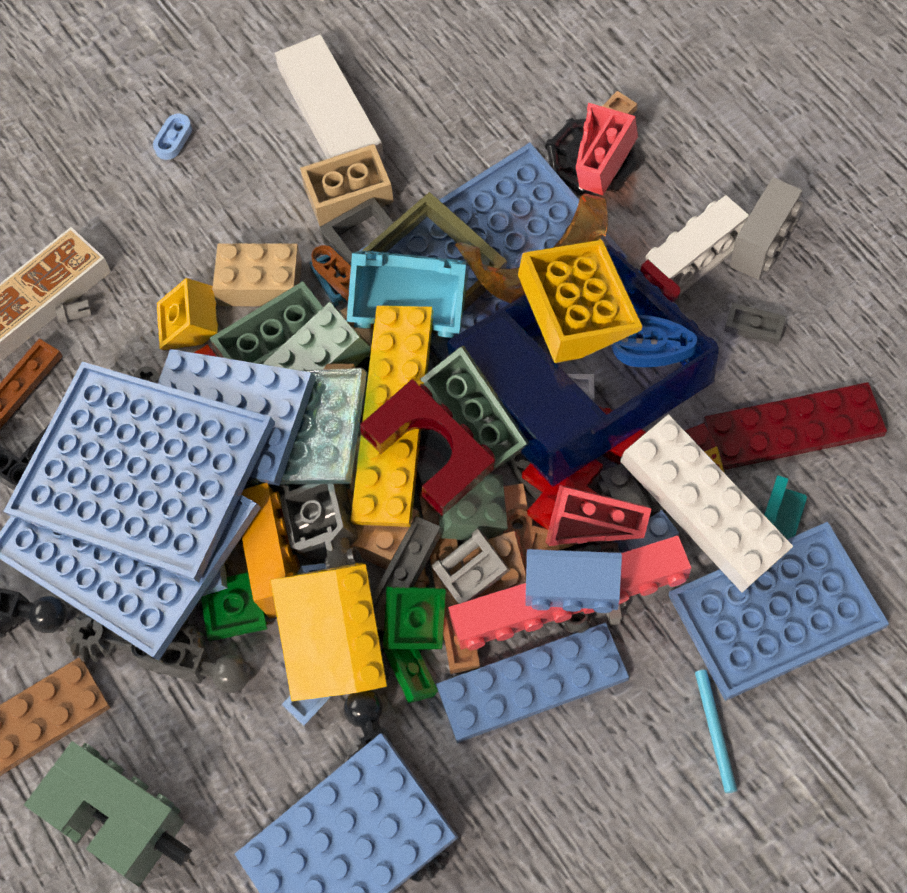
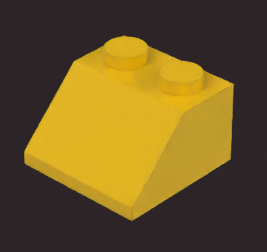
(187, 315)

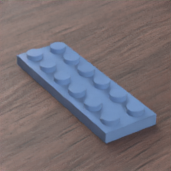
(531, 682)

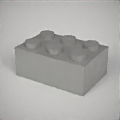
(766, 228)

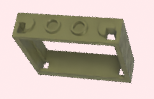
(453, 226)

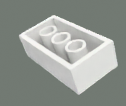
(700, 244)

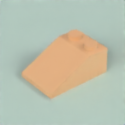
(379, 543)

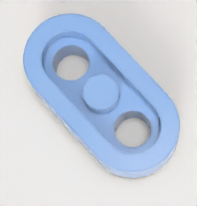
(171, 138)

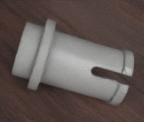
(71, 311)

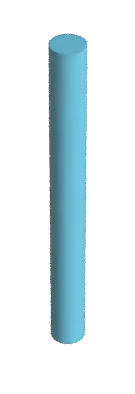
(716, 731)

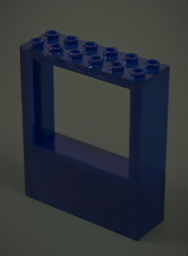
(550, 408)

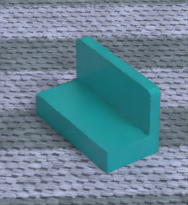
(785, 508)

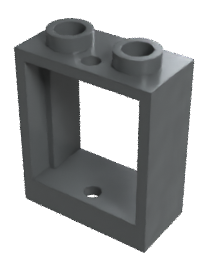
(332, 229)

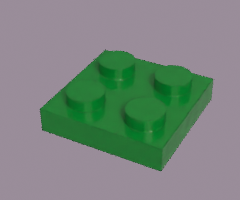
(232, 610)
(414, 618)

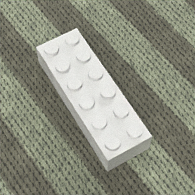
(705, 503)

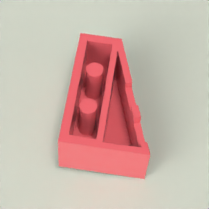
(604, 146)
(594, 517)

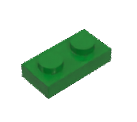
(411, 674)

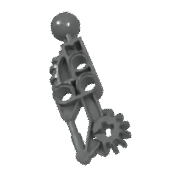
(229, 673)

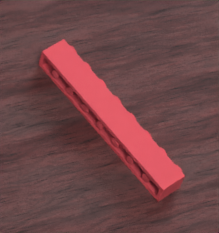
(506, 611)

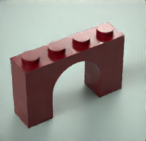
(415, 409)

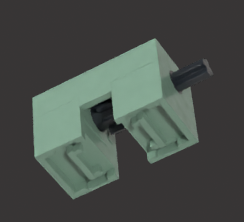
(135, 826)

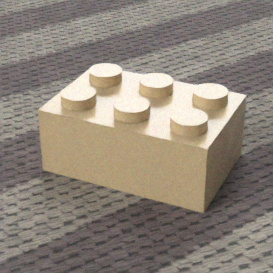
(346, 182)
(254, 272)

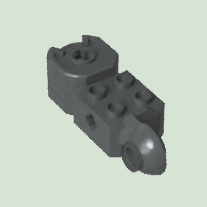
(320, 523)

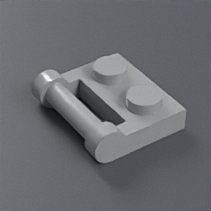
(476, 574)

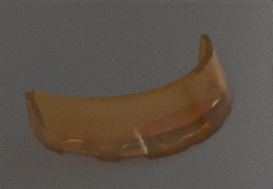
(586, 226)

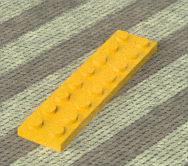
(398, 354)

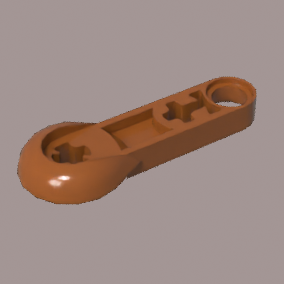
(328, 272)

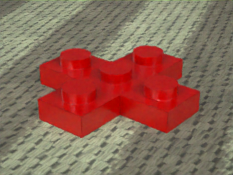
(543, 507)

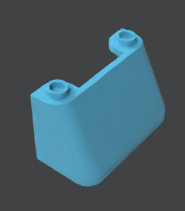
(407, 281)

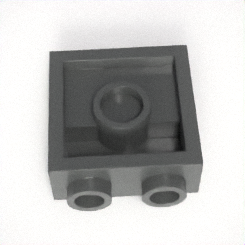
(622, 485)

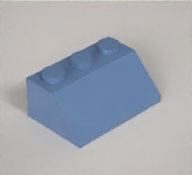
(573, 580)

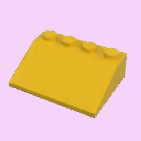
(577, 299)
(328, 632)

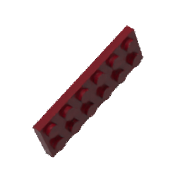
(796, 425)

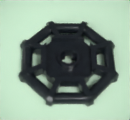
(571, 152)

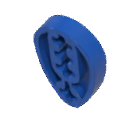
(665, 352)

